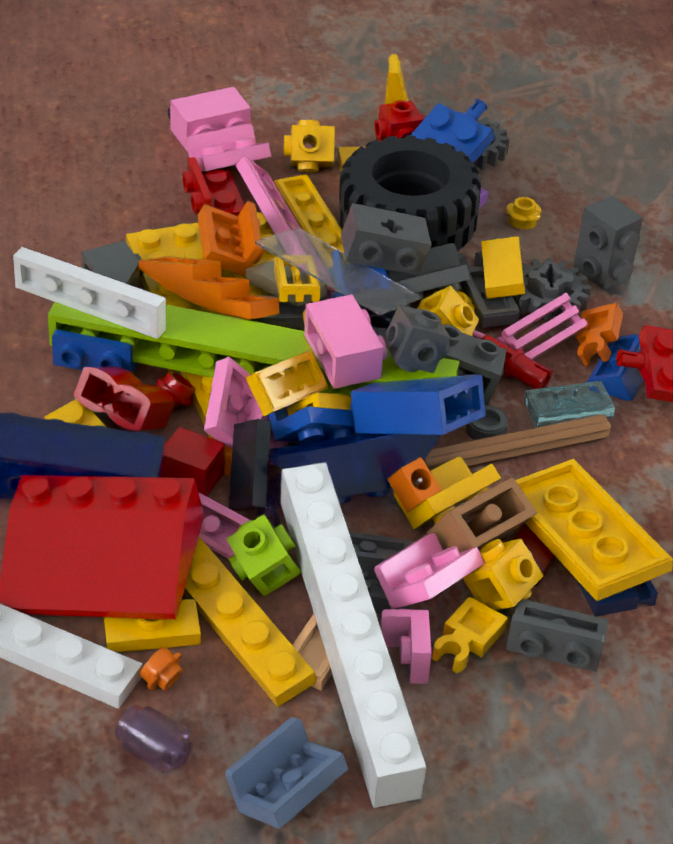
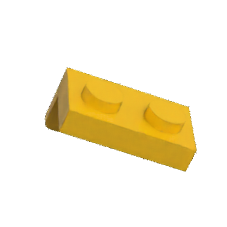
(457, 486)

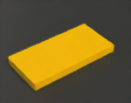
(591, 531)

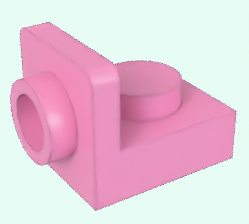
(411, 633)

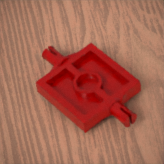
(653, 361)

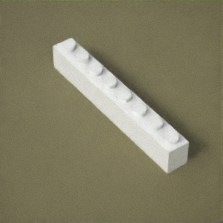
(352, 638)

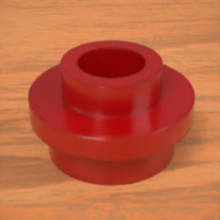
(177, 387)

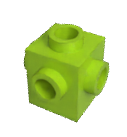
(263, 554)

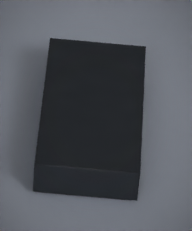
(250, 465)

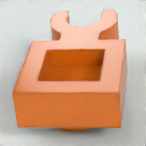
(602, 328)

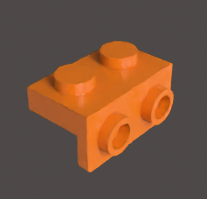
(231, 237)

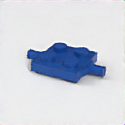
(457, 129)

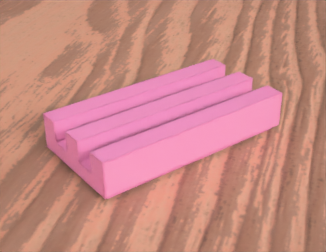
(568, 313)

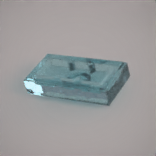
(568, 403)

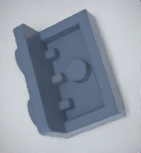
(283, 774)

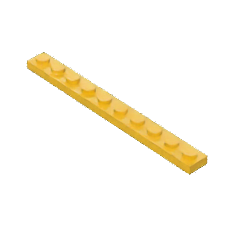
(231, 609)

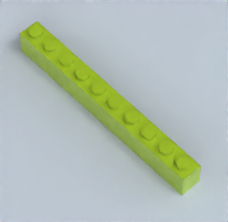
(200, 339)

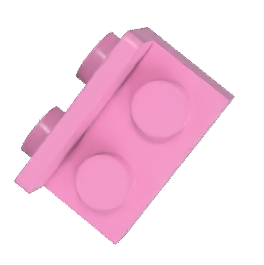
(226, 147)
(424, 570)

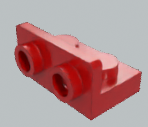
(211, 188)

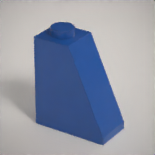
(418, 405)

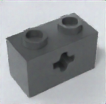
(385, 239)

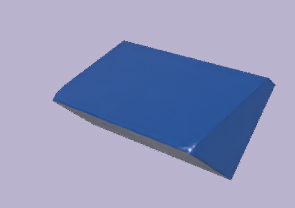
(619, 380)

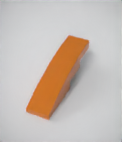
(203, 285)

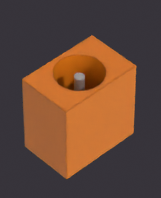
(414, 484)

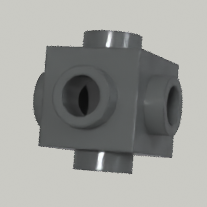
(416, 339)

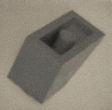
(114, 262)

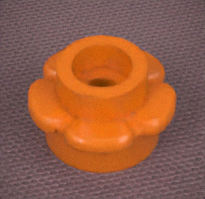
(162, 669)

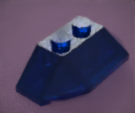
(357, 461)

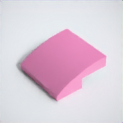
(232, 403)

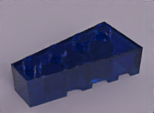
(73, 449)

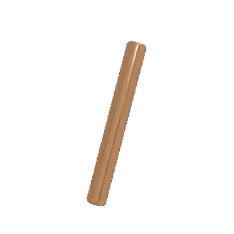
(522, 442)

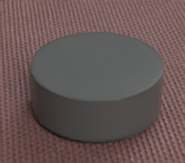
(492, 424)

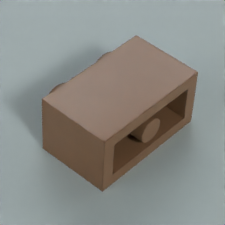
(485, 518)

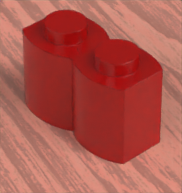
(124, 398)

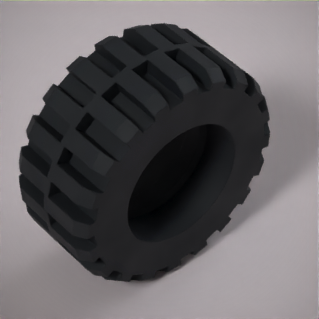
(418, 181)

